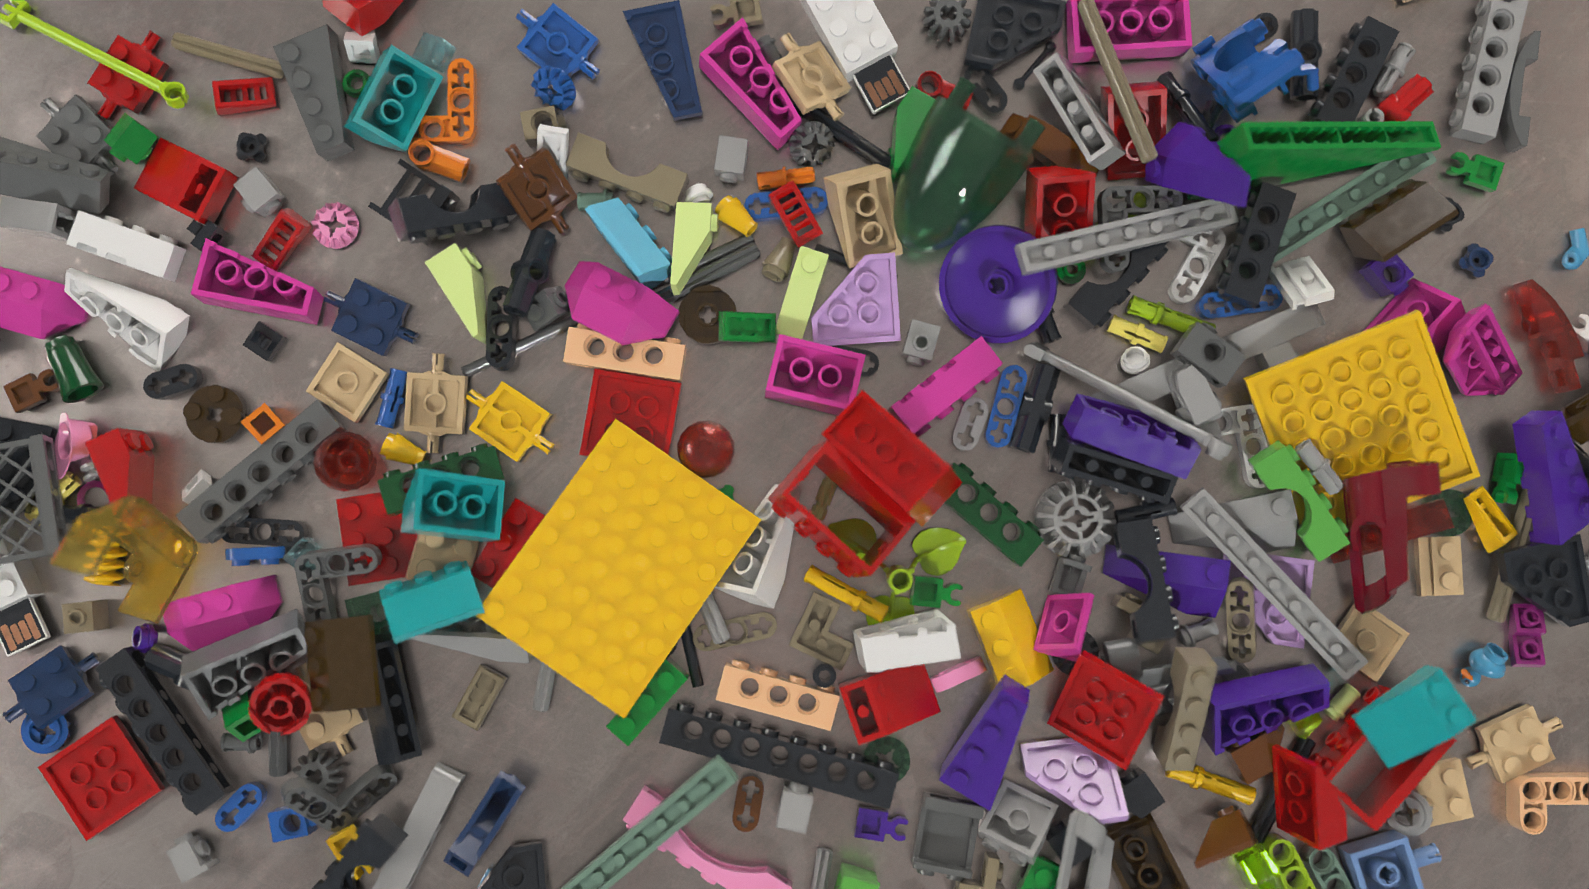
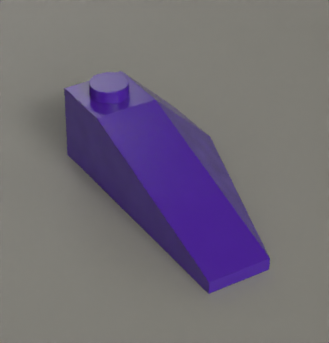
(1197, 167)
(1195, 581)

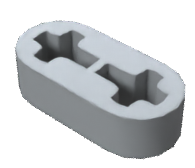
(976, 426)

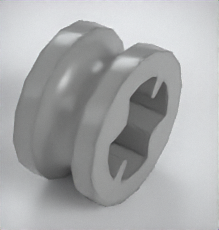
(90, 472)

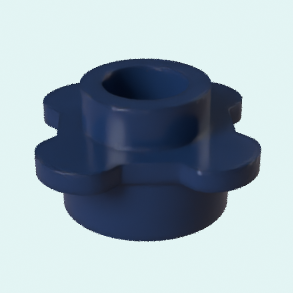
(1484, 258)

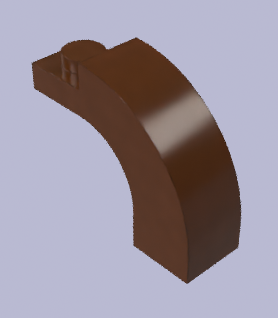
(1052, 147)

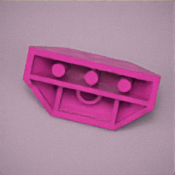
(36, 305)
(617, 305)
(1480, 355)
(222, 612)

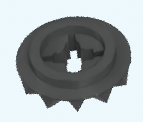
(803, 135)

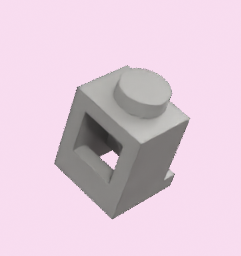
(191, 856)

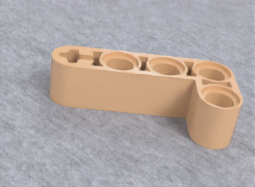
(1540, 795)

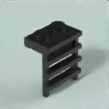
(441, 197)

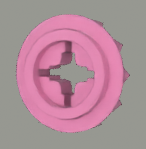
(342, 236)

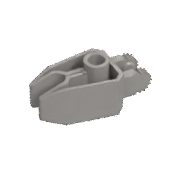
(1195, 399)

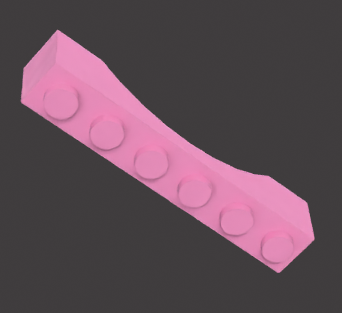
(689, 854)

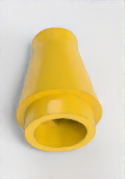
(735, 215)
(401, 450)

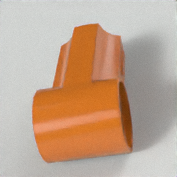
(440, 161)

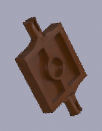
(536, 188)

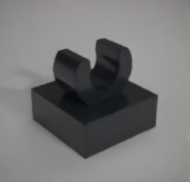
(209, 230)
(264, 341)

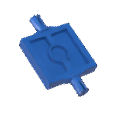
(557, 42)

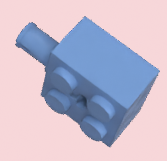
(1388, 855)

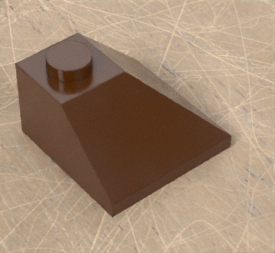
(1226, 836)

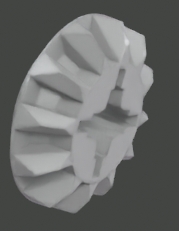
(1421, 820)

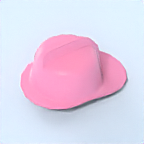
(70, 440)

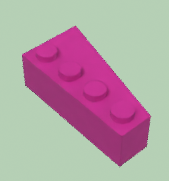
(946, 386)

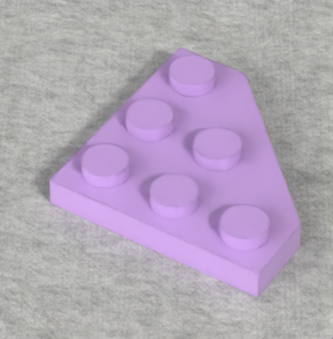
(862, 305)
(1268, 618)
(1076, 777)

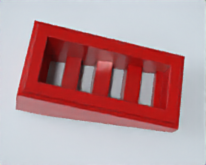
(224, 86)
(798, 198)
(273, 233)

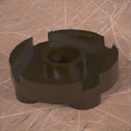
(694, 304)
(199, 409)

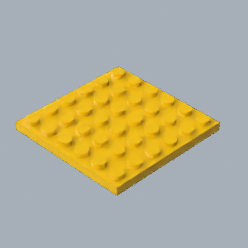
(1366, 406)

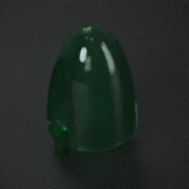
(956, 173)

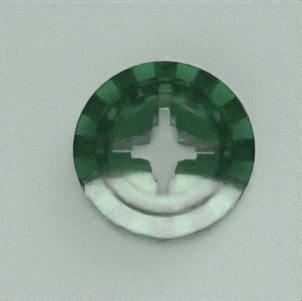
(1459, 507)
(884, 745)

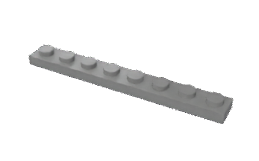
(1123, 235)
(1274, 583)

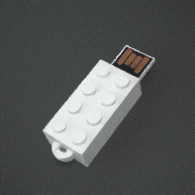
(860, 48)
(19, 584)

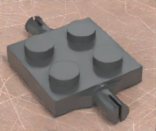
(77, 133)

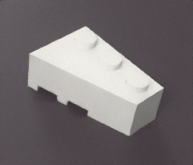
(127, 246)
(907, 642)

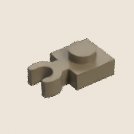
(748, 9)

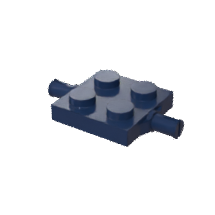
(370, 317)
(51, 687)

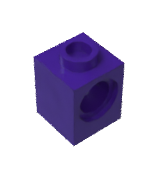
(1374, 275)

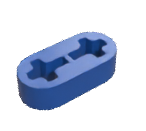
(245, 811)

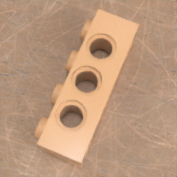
(669, 368)
(819, 715)

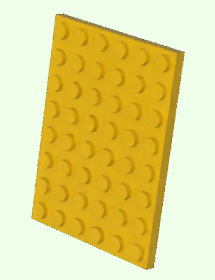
(618, 568)

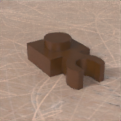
(29, 390)

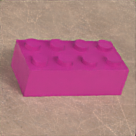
(1135, 28)

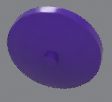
(986, 288)

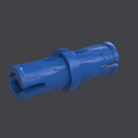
(392, 398)

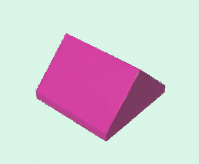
(1064, 625)

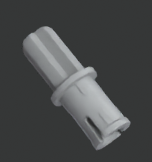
(1393, 69)
(1319, 467)

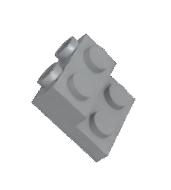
(1017, 823)

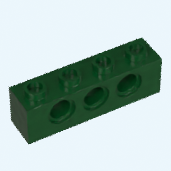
(393, 481)
(1027, 537)

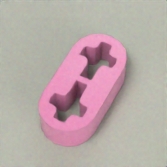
(958, 674)

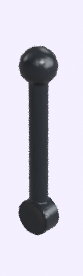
(1019, 83)

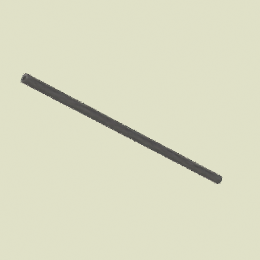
(563, 325)

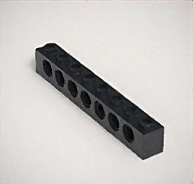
(878, 793)

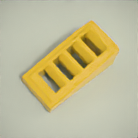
(1489, 520)

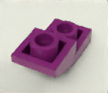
(1525, 634)

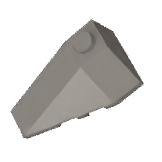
(1265, 517)
(476, 638)

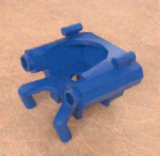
(1243, 73)

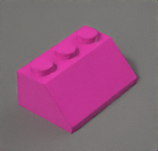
(1437, 308)
(814, 375)

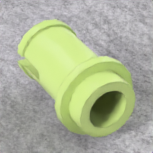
(1342, 702)

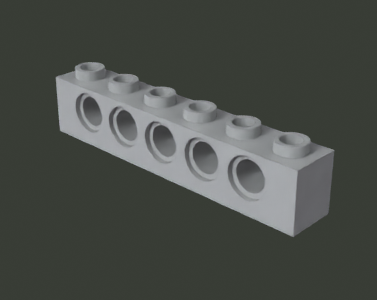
(1496, 70)

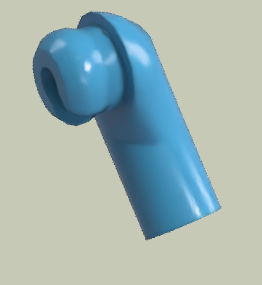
(1578, 251)

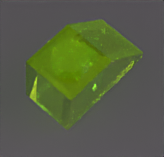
(1257, 869)

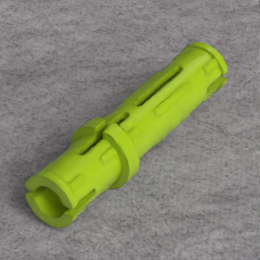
(1159, 314)

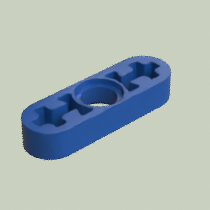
(764, 200)
(1219, 313)
(993, 425)

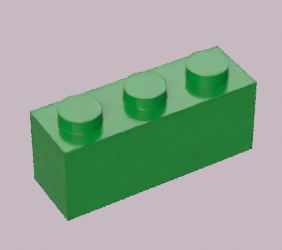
(652, 699)

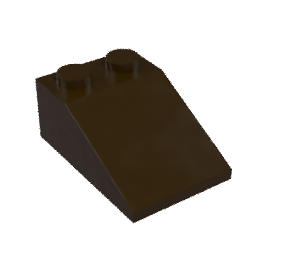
(1142, 856)

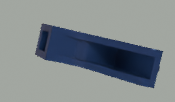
(485, 823)

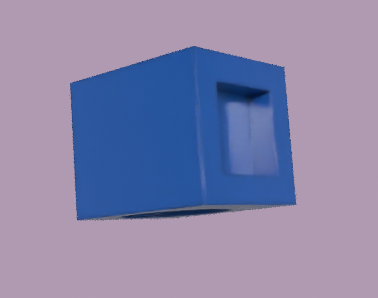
(282, 827)

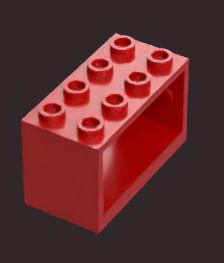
(893, 457)
(862, 491)
(1390, 785)

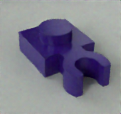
(874, 824)

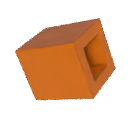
(262, 423)

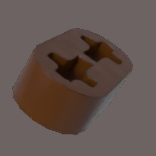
(741, 801)

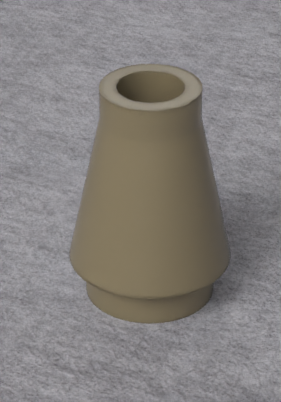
(778, 262)

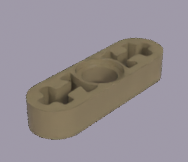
(758, 634)
(1233, 640)

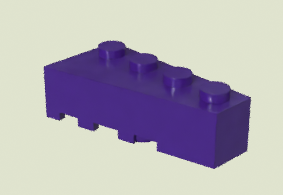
(1130, 435)
(985, 747)

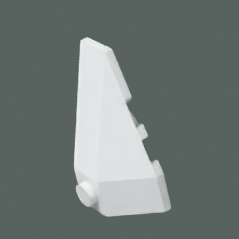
(144, 321)
(762, 562)

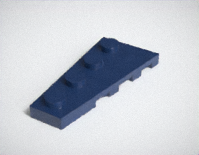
(665, 47)

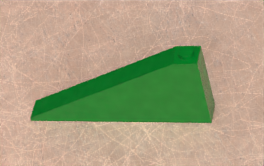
(1305, 150)

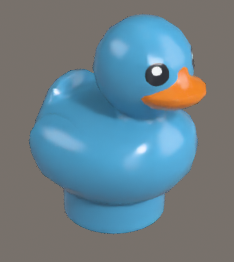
(1486, 662)

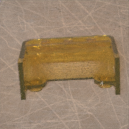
(157, 548)

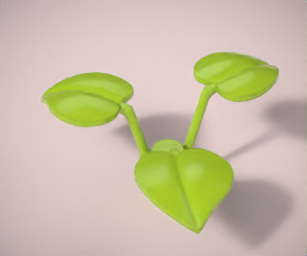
(936, 550)

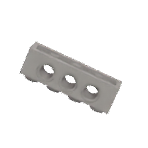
(1079, 111)

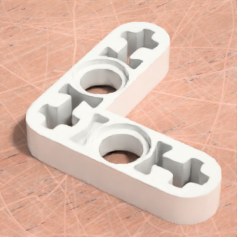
(1198, 250)
(1235, 425)

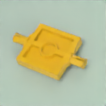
(510, 421)

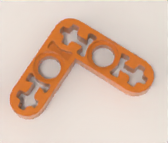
(450, 122)

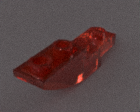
(1559, 342)
(1422, 521)

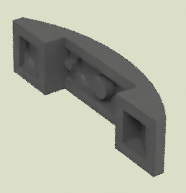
(1512, 126)

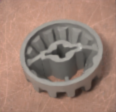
(1048, 520)

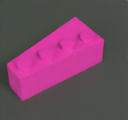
(750, 83)
(246, 285)

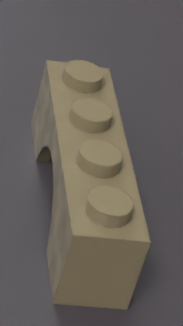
(661, 186)
(1192, 682)

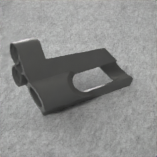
(1125, 657)

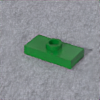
(747, 327)

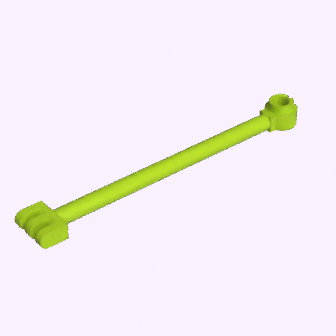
(168, 91)

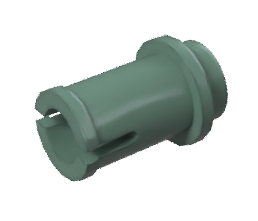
(587, 199)

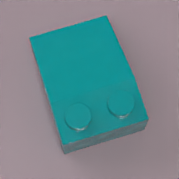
(1414, 716)

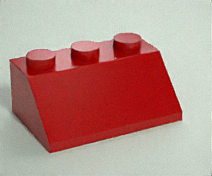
(1058, 200)

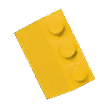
(1008, 638)

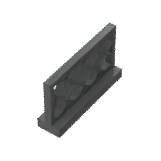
(47, 493)

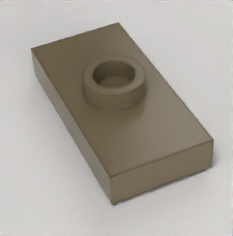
(479, 697)

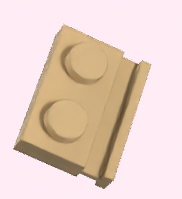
(1438, 566)

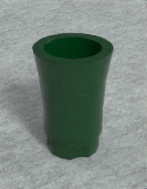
(72, 370)

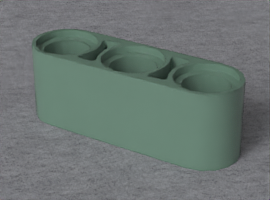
(1325, 869)

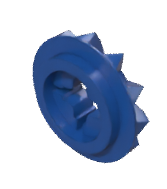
(561, 83)
(36, 740)

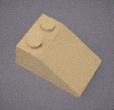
(863, 212)

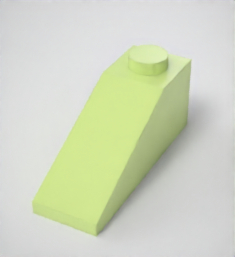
(691, 240)
(801, 292)

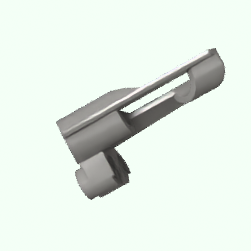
(1093, 833)

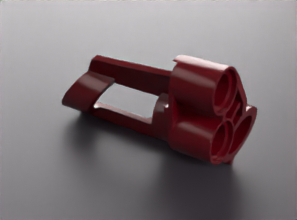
(1382, 501)

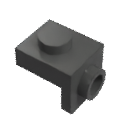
(547, 307)
(1070, 575)

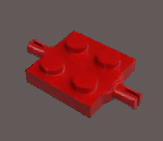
(121, 89)

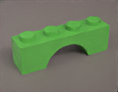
(1318, 529)

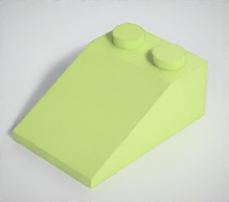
(463, 285)

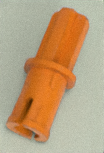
(778, 178)

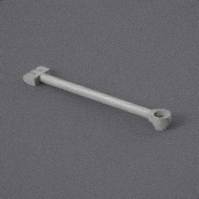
(1215, 445)

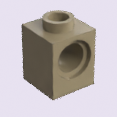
(532, 118)
(85, 616)

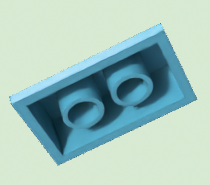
(631, 241)

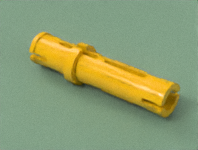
(856, 599)
(1217, 784)

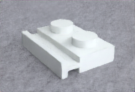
(1301, 282)

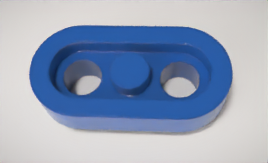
(242, 556)

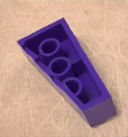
(1552, 477)
(1262, 703)

